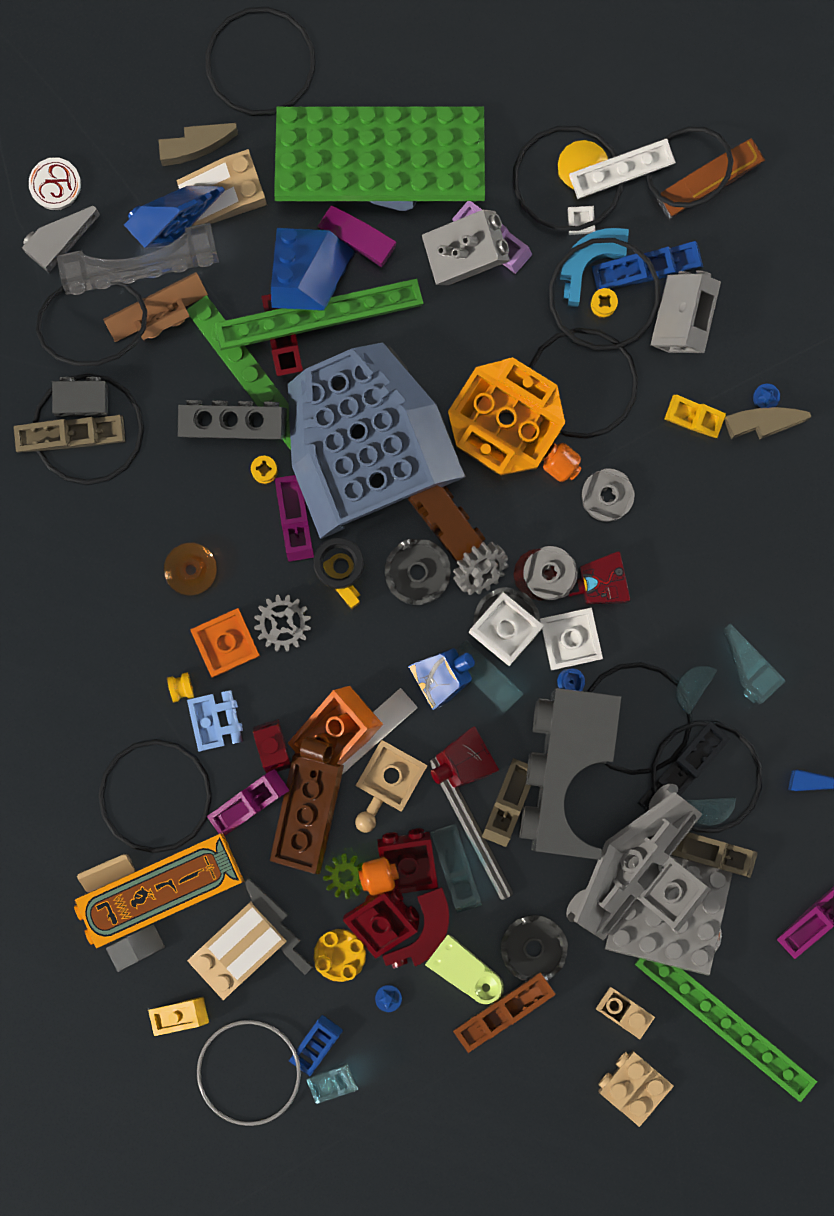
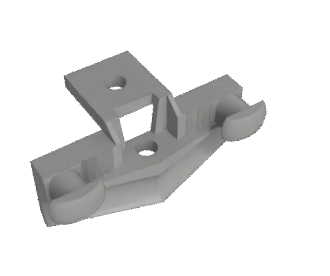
(616, 887)

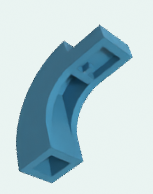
(581, 259)

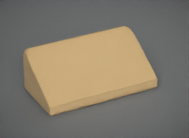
(106, 873)

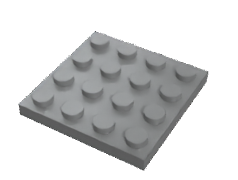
(649, 937)

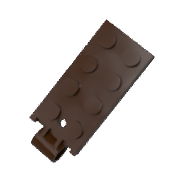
(307, 808)

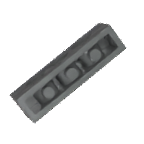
(191, 423)

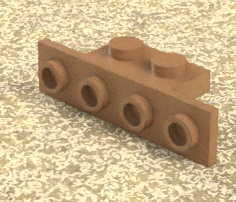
(164, 309)

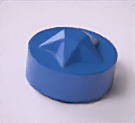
(766, 396)
(571, 679)
(388, 998)

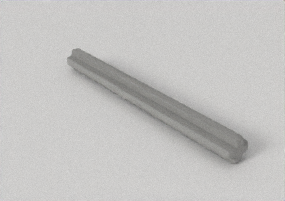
(475, 837)

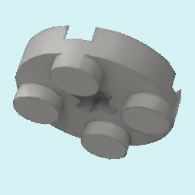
(621, 488)
(543, 560)

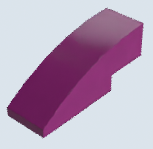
(358, 235)
(294, 519)
(248, 803)
(809, 926)

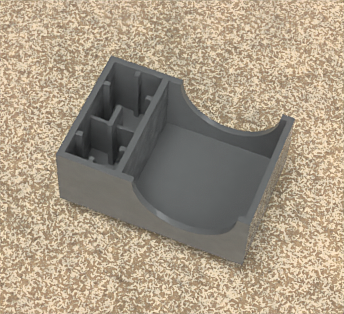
(578, 734)

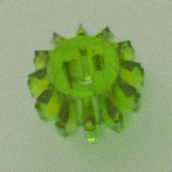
(336, 879)

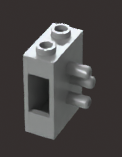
(466, 247)
(686, 312)

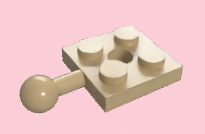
(394, 794)

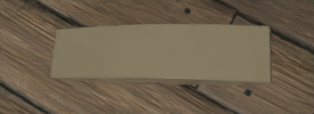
(69, 433)

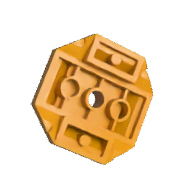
(510, 389)

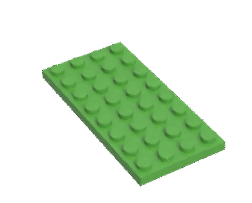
(380, 154)

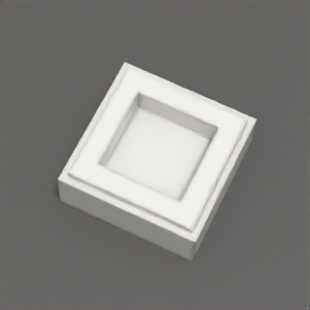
(579, 216)

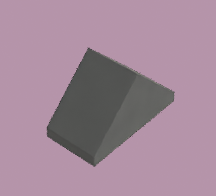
(135, 947)

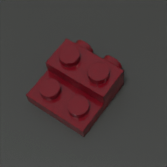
(412, 859)
(382, 921)

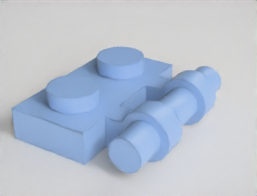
(207, 724)

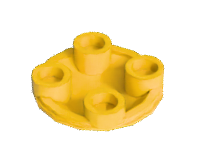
(579, 156)
(339, 955)

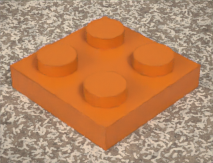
(225, 642)

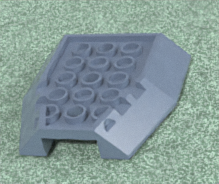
(400, 441)

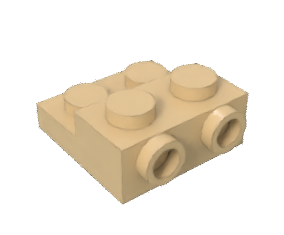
(634, 1087)

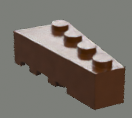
(447, 521)

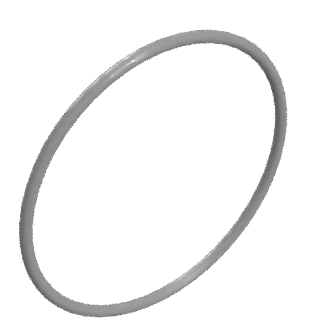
(297, 1065)

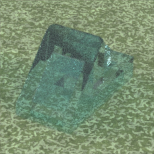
(332, 1083)

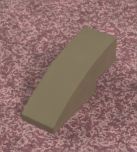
(196, 143)
(764, 420)
(508, 804)
(716, 854)

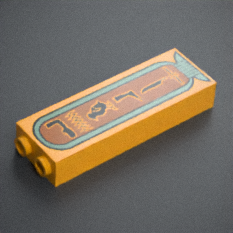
(158, 891)

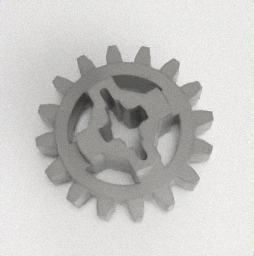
(480, 568)
(275, 634)

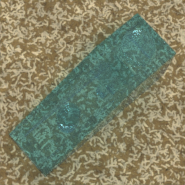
(753, 670)
(490, 679)

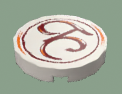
(54, 183)

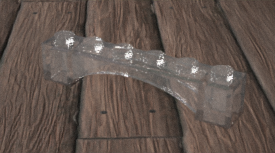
(86, 273)

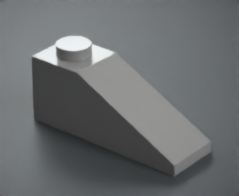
(58, 237)

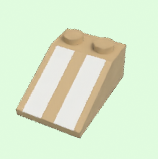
(241, 186)
(236, 951)

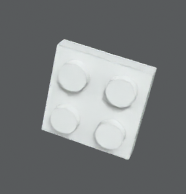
(506, 629)
(571, 639)

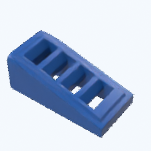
(804, 780)
(329, 1028)

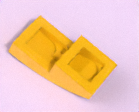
(695, 416)

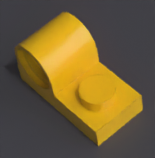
(350, 593)
(179, 1016)

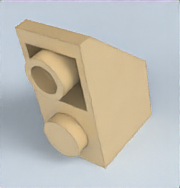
(625, 1013)

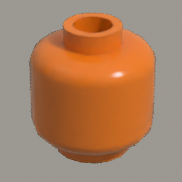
(562, 462)
(378, 876)

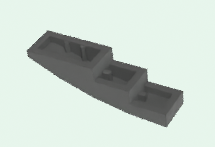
(275, 916)

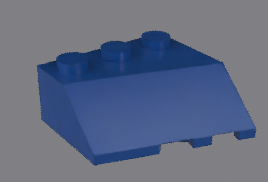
(167, 217)
(307, 268)

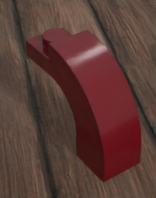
(284, 349)
(434, 931)

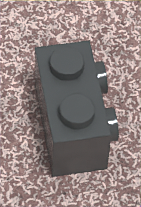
(79, 397)

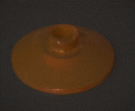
(180, 559)

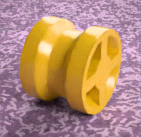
(601, 306)
(264, 474)
(180, 687)

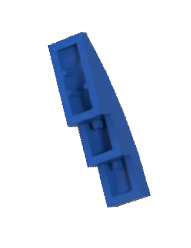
(634, 270)

